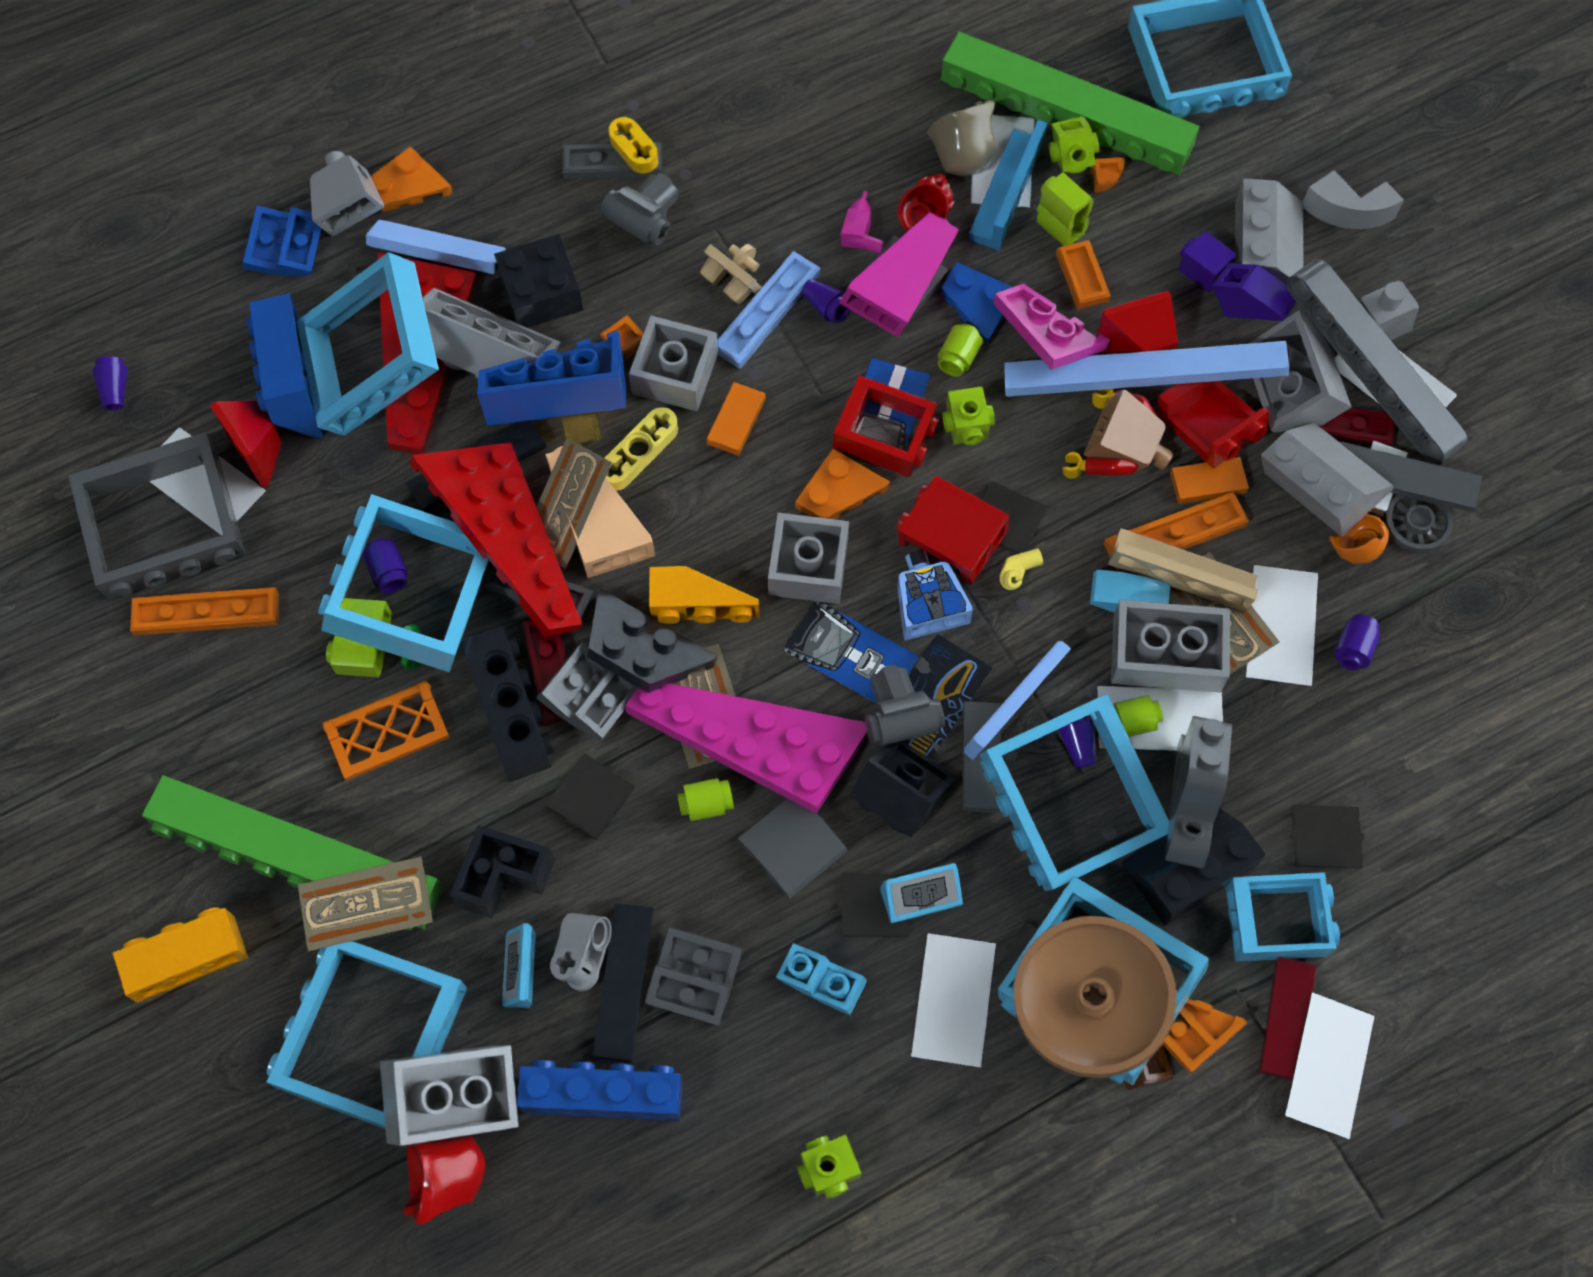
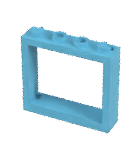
(1182, 13)
(414, 365)
(385, 635)
(1128, 768)
(1098, 904)
(312, 996)

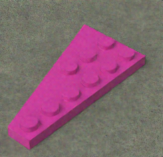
(772, 744)

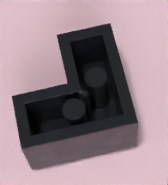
(497, 861)

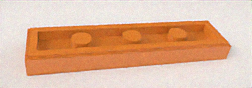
(1193, 524)
(204, 611)

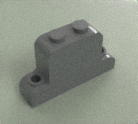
(1197, 789)

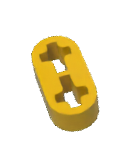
(638, 141)

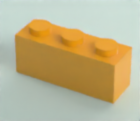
(179, 954)

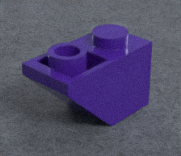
(1252, 293)

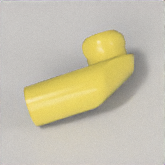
(1015, 568)

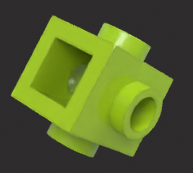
(1073, 145)
(968, 416)
(836, 1152)

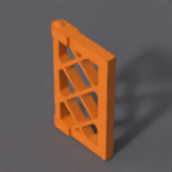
(377, 758)

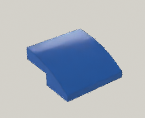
(282, 242)

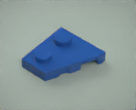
(973, 298)

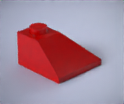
(1140, 325)
(251, 435)

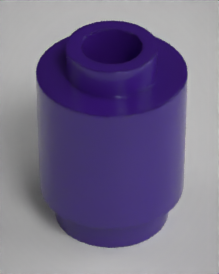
(385, 565)
(1357, 642)

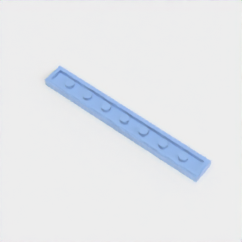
(1149, 369)

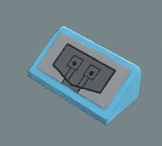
(922, 893)
(519, 967)

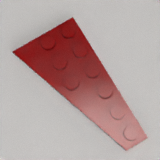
(413, 414)
(502, 522)

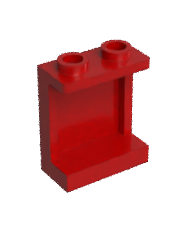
(1211, 419)
(953, 527)

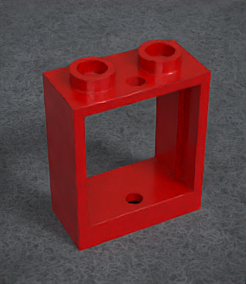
(876, 452)

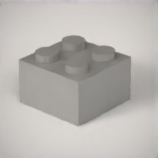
(673, 363)
(808, 558)

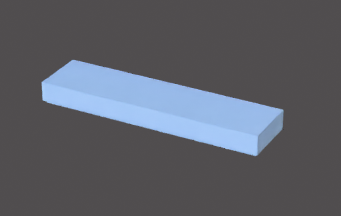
(433, 246)
(766, 310)
(1016, 699)

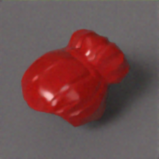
(929, 195)

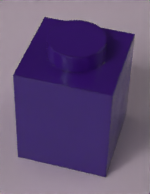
(1205, 260)

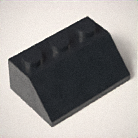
(1178, 887)

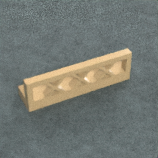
(1184, 570)

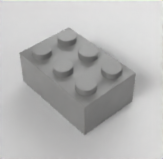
(1171, 646)
(448, 1094)

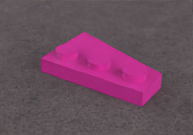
(1046, 330)

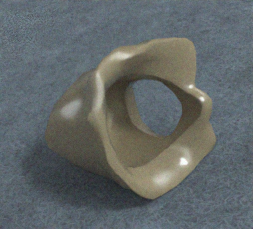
(965, 139)

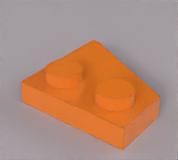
(407, 181)
(839, 487)
(1200, 1033)

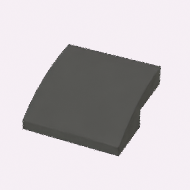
(586, 694)
(792, 846)
(694, 975)

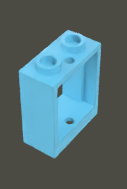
(1242, 918)

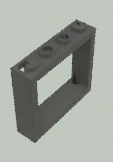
(141, 469)

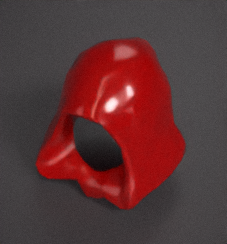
(443, 1176)

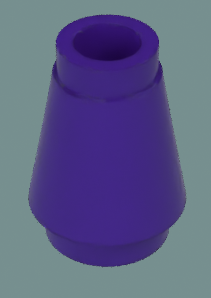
(825, 300)
(110, 380)
(1080, 742)

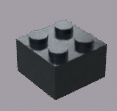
(539, 281)

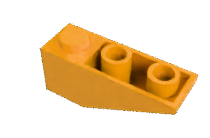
(687, 594)

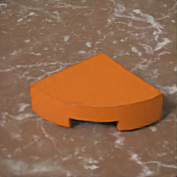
(1106, 173)

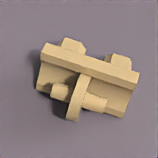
(719, 264)

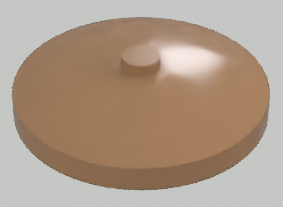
(1094, 996)

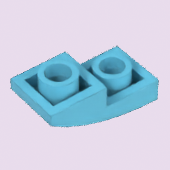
(1112, 586)
(821, 979)

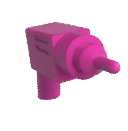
(857, 227)

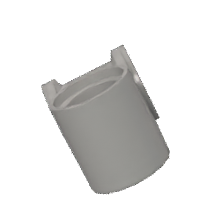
(581, 945)

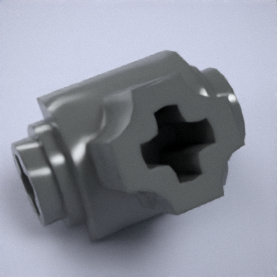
(642, 210)
(899, 710)

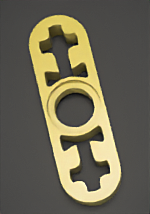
(638, 434)

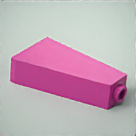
(899, 277)

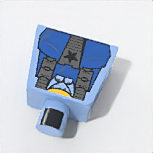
(930, 597)

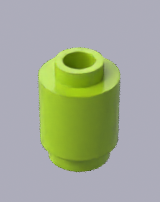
(959, 349)
(1139, 715)
(705, 799)

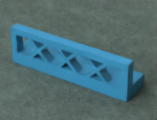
(1007, 187)

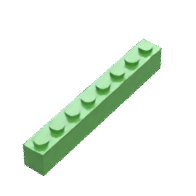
(1057, 97)
(257, 838)

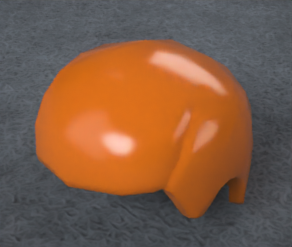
(1363, 541)

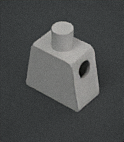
(342, 194)
(1392, 309)

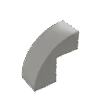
(1341, 206)

